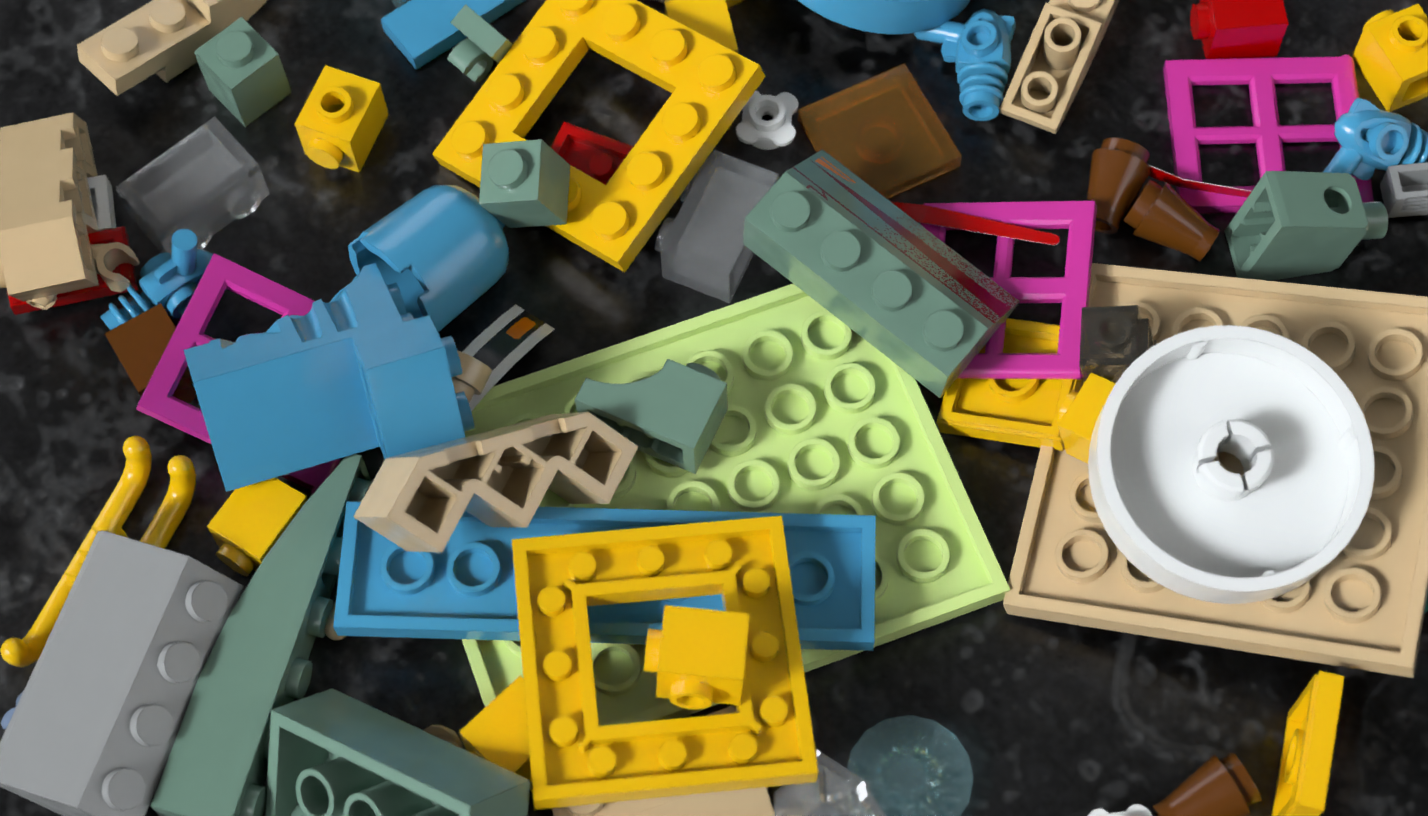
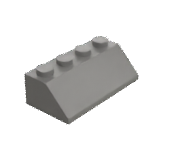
(115, 679)

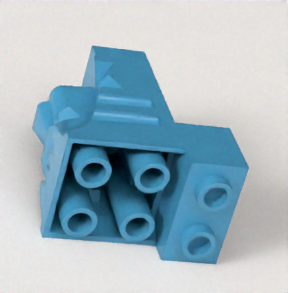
(329, 386)

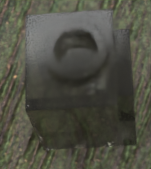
(1112, 340)

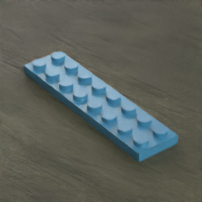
(473, 589)

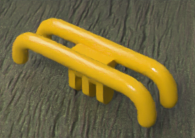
(111, 519)

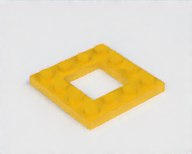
(707, 95)
(594, 764)

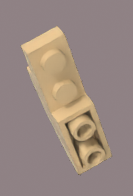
(158, 39)
(1057, 61)

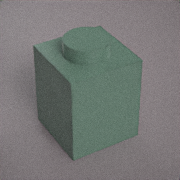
(243, 71)
(524, 183)

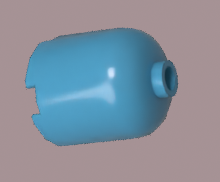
(437, 250)

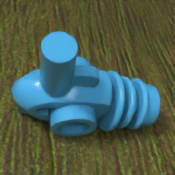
(980, 58)
(1375, 140)
(165, 280)

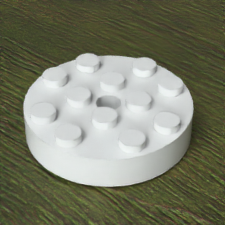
(1189, 517)

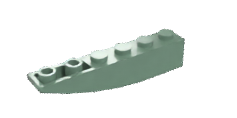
(260, 661)

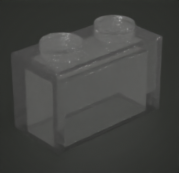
(194, 187)
(706, 238)

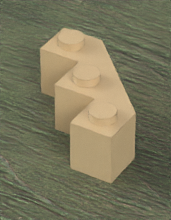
(46, 207)
(494, 478)

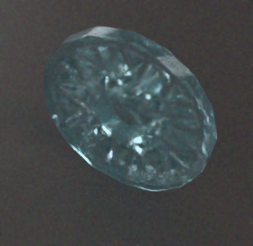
(914, 767)

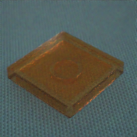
(882, 132)

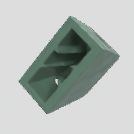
(1301, 225)

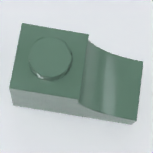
(665, 414)

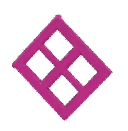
(1267, 132)
(219, 275)
(1069, 290)

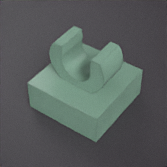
(483, 46)

